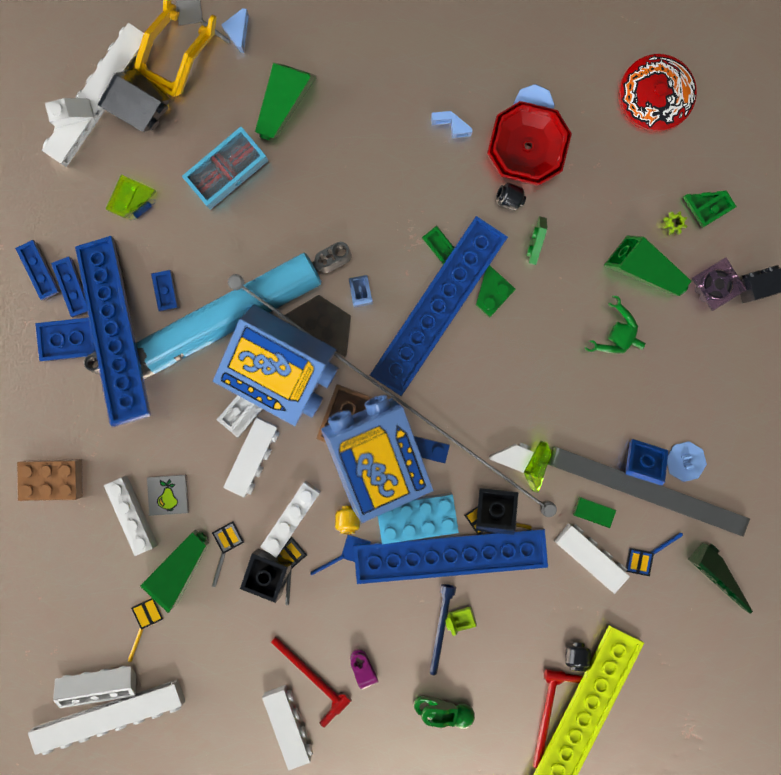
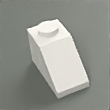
(69, 111)
(514, 456)

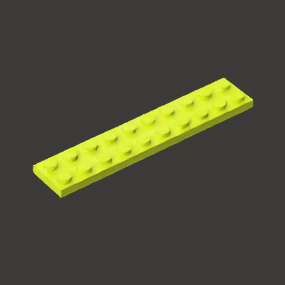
(590, 704)

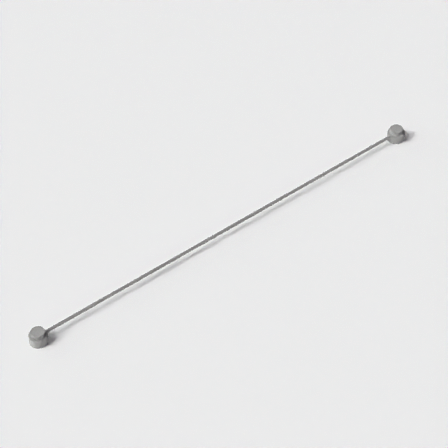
(547, 508)

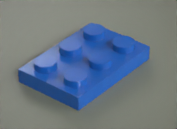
(64, 339)

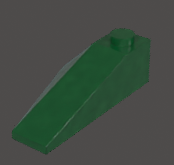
(714, 567)

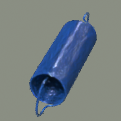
(142, 209)

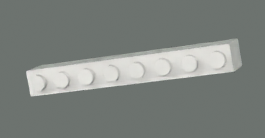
(120, 57)
(106, 717)

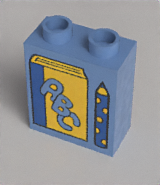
(276, 366)
(376, 457)

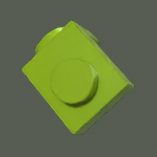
(460, 620)

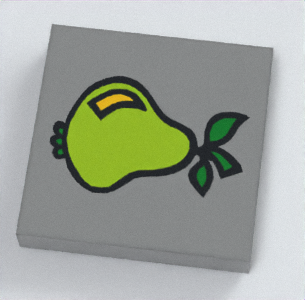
(167, 495)

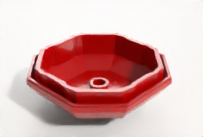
(542, 130)

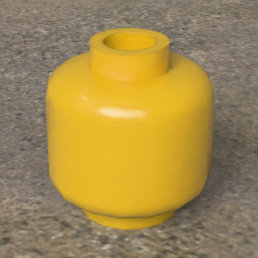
(346, 521)

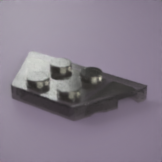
(323, 322)

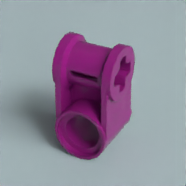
(363, 672)

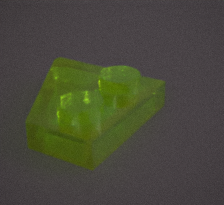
(128, 196)
(537, 466)

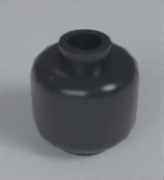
(510, 196)
(578, 657)

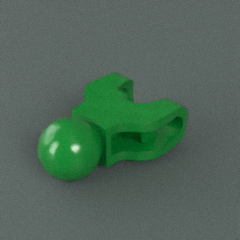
(444, 713)

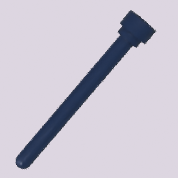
(448, 592)

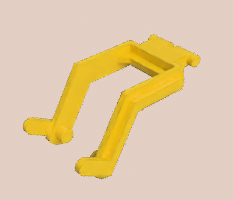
(167, 87)

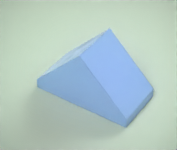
(236, 28)
(360, 291)

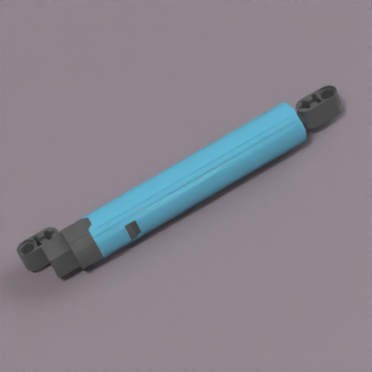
(223, 314)

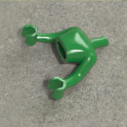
(622, 334)

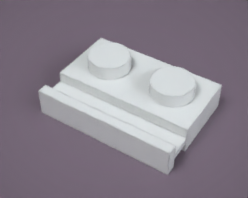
(239, 415)

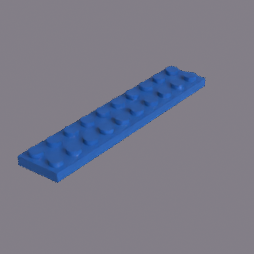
(438, 306)
(112, 332)
(450, 556)

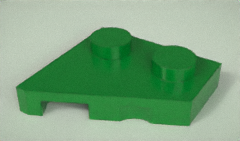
(709, 206)
(538, 238)
(493, 292)

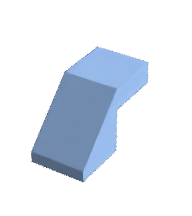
(458, 126)

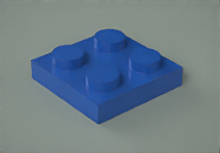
(647, 462)

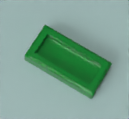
(438, 244)
(594, 512)

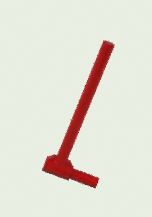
(554, 678)
(339, 702)

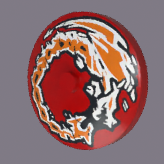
(657, 92)

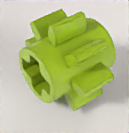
(670, 225)

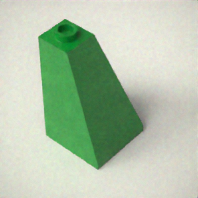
(282, 96)
(645, 263)
(173, 575)

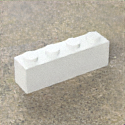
(251, 457)
(130, 515)
(290, 519)
(591, 558)
(95, 687)
(287, 727)

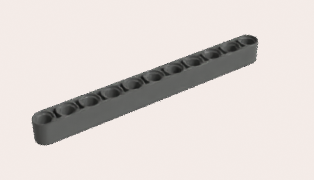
(649, 491)

